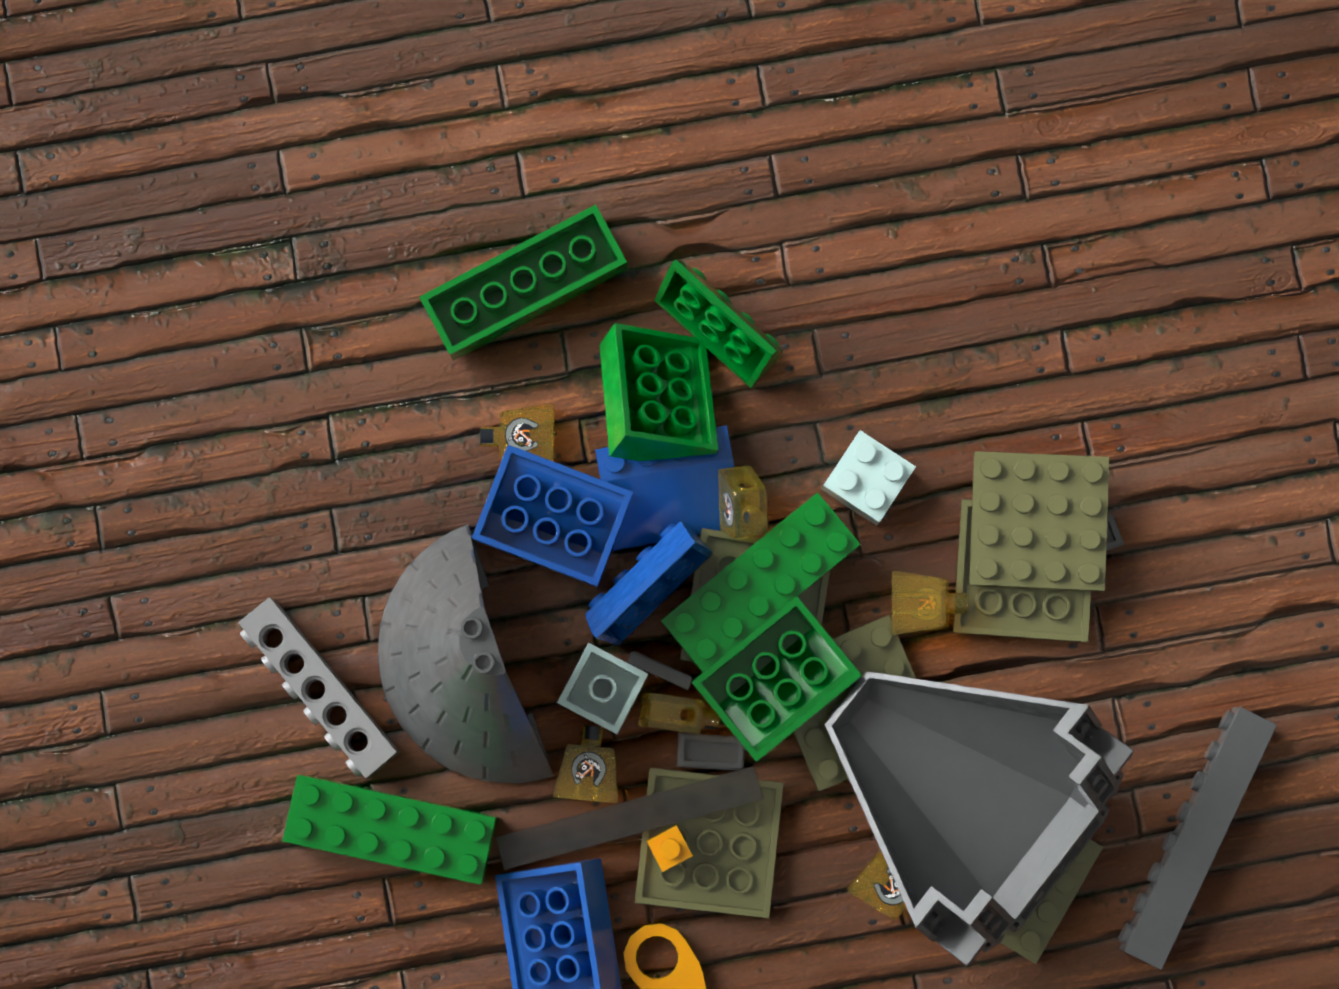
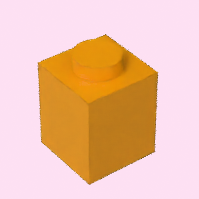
(669, 848)

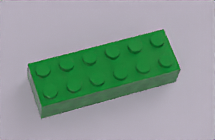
(524, 282)
(760, 582)
(390, 829)

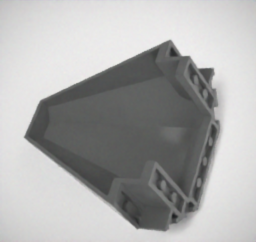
(974, 797)

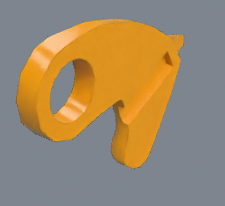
(687, 971)

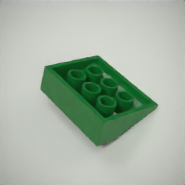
(717, 323)
(656, 395)
(776, 679)

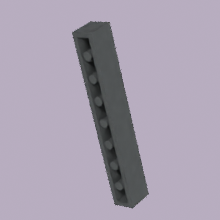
(1196, 837)

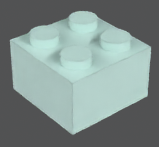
(868, 478)
(603, 688)

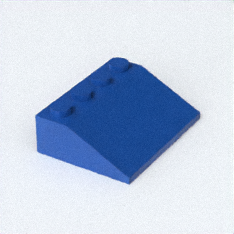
(667, 492)
(552, 516)
(647, 584)
(558, 927)

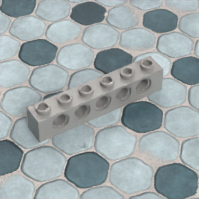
(271, 616)

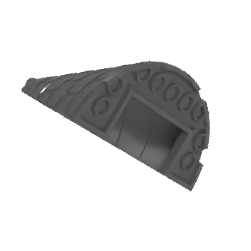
(448, 671)

